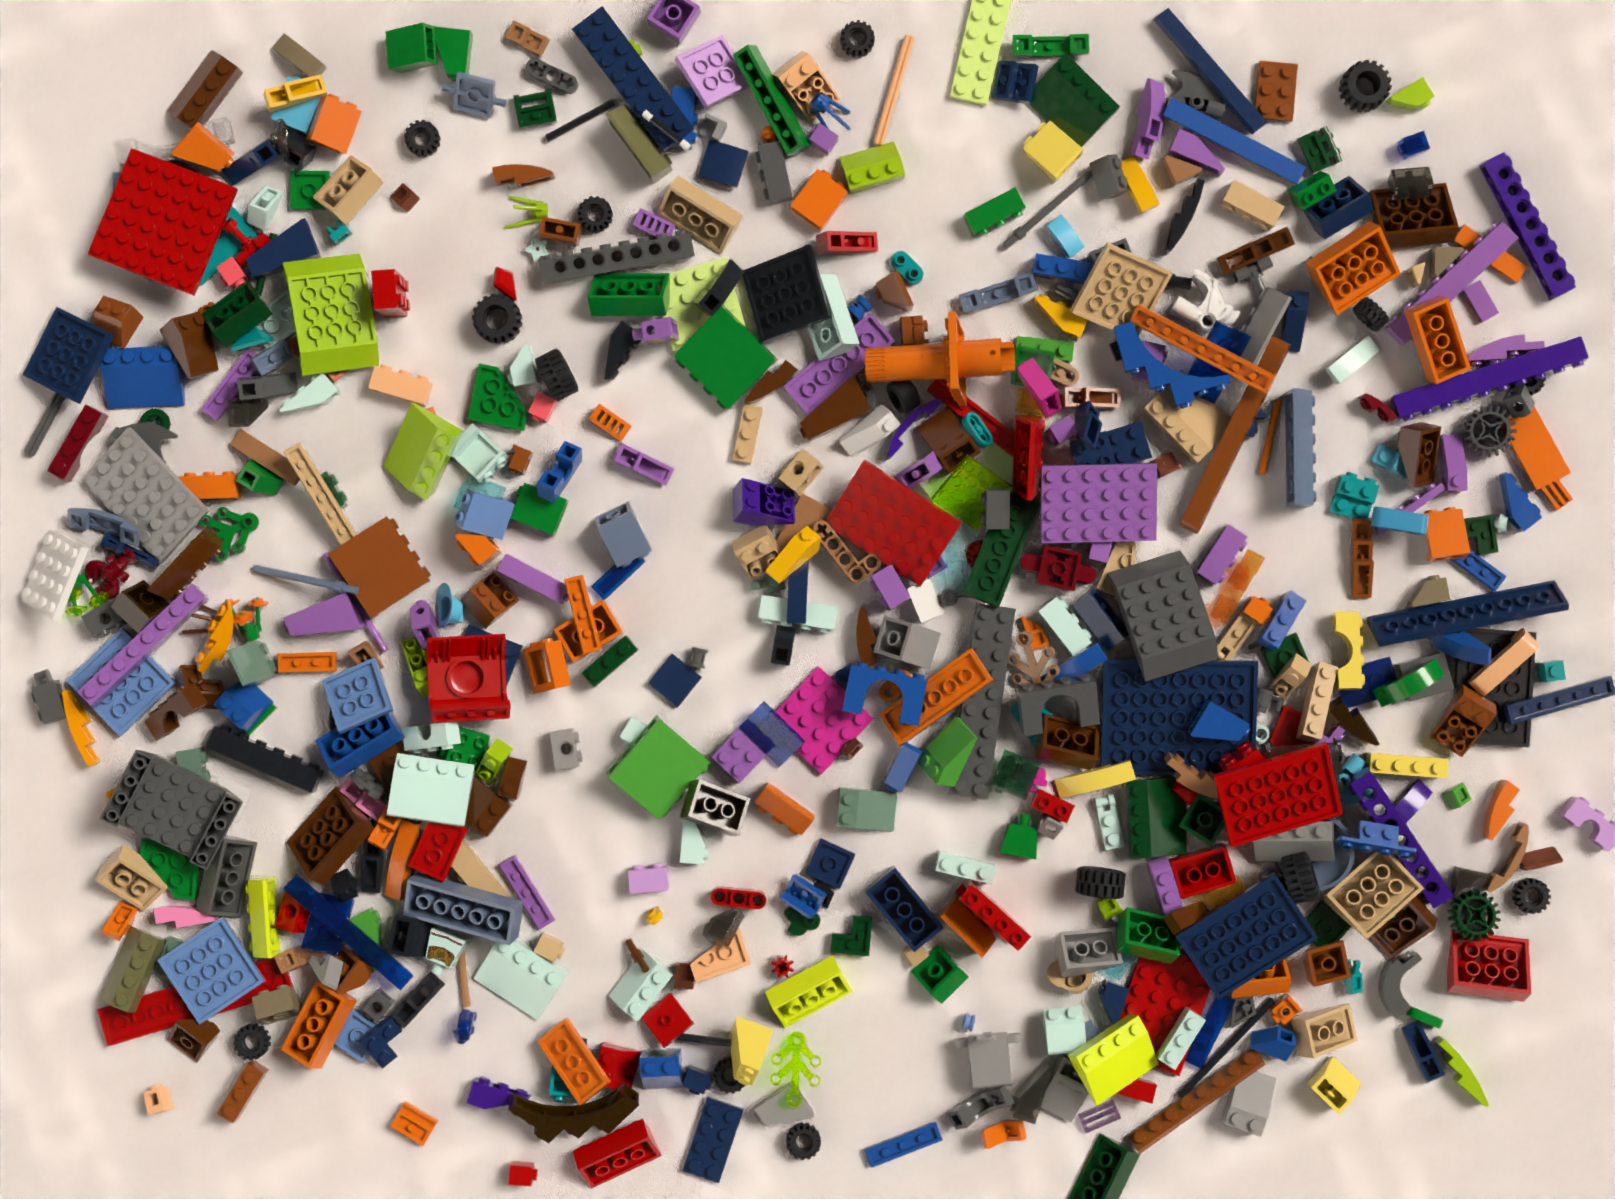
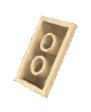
(348, 189)

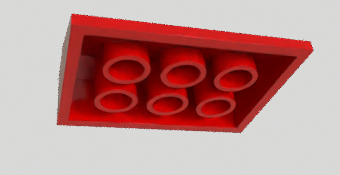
(1027, 455)
(1489, 967)

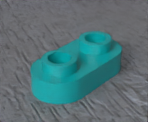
(907, 267)
(977, 430)

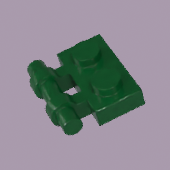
(1314, 151)

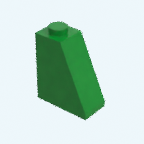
(454, 49)

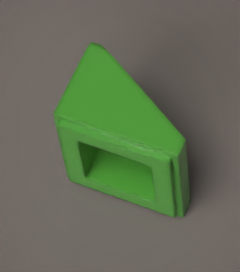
(1456, 796)

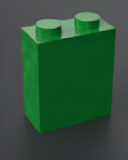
(411, 47)
(538, 512)

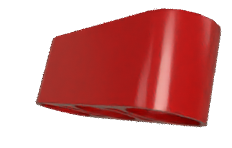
(746, 903)

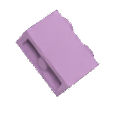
(648, 879)

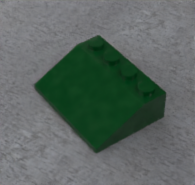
(1072, 101)
(1154, 818)

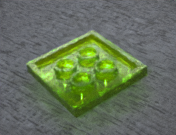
(963, 490)

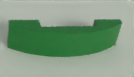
(1050, 45)

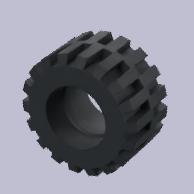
(1375, 75)
(489, 304)
(556, 374)
(1300, 877)
(1100, 882)

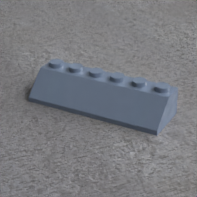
(1299, 448)

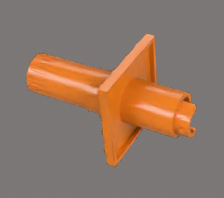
(950, 360)

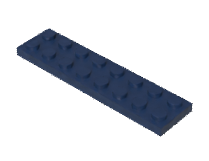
(631, 76)

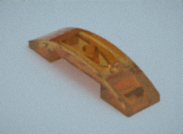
(1236, 586)

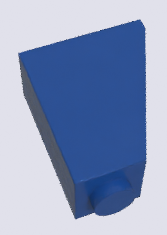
(1218, 723)
(903, 767)

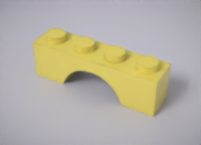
(1348, 626)
(1407, 765)

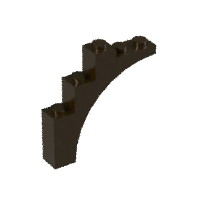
(576, 1119)

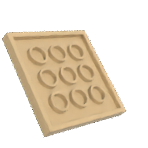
(1117, 286)

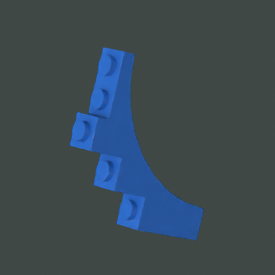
(1182, 386)

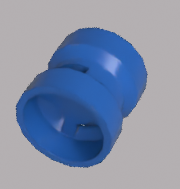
(859, 307)

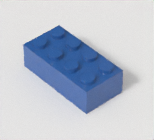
(360, 744)

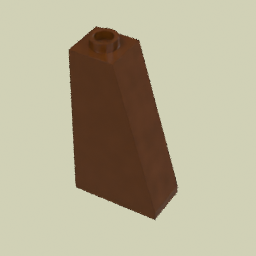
(837, 410)

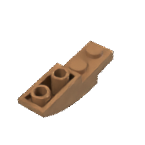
(1190, 777)

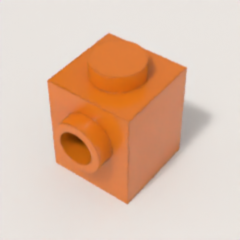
(1258, 610)

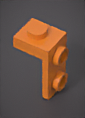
(1003, 1131)

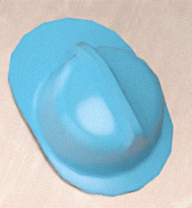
(449, 608)

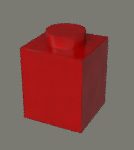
(522, 1173)

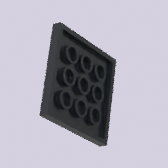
(786, 294)

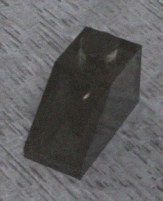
(723, 927)

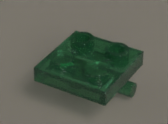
(1015, 775)

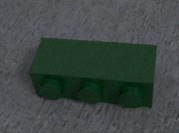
(610, 661)

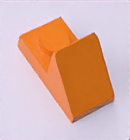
(120, 921)

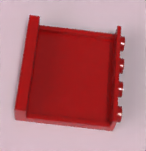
(993, 914)

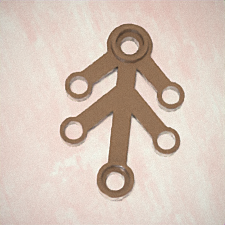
(1034, 669)

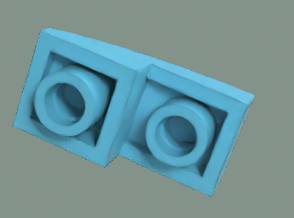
(1065, 235)

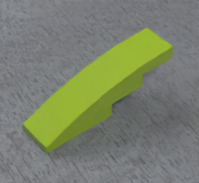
(1464, 1074)

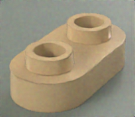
(1062, 368)

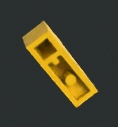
(795, 554)

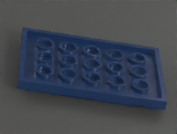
(1246, 936)

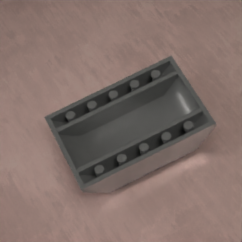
(1164, 615)

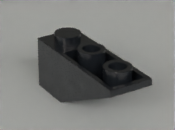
(719, 288)
(619, 348)

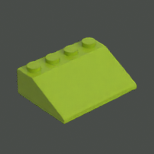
(422, 450)

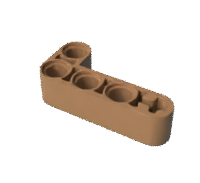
(842, 549)

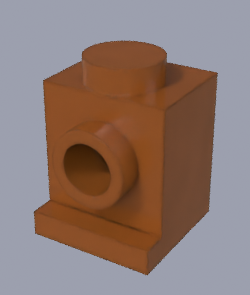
(519, 460)

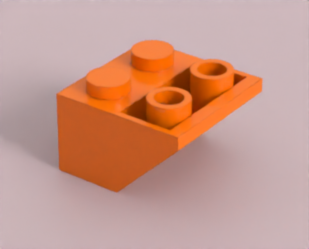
(481, 548)

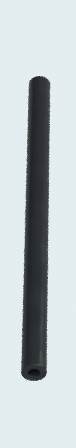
(1225, 1048)

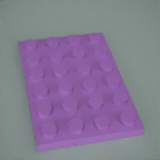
(1098, 503)

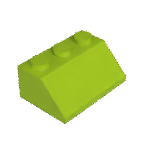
(872, 167)

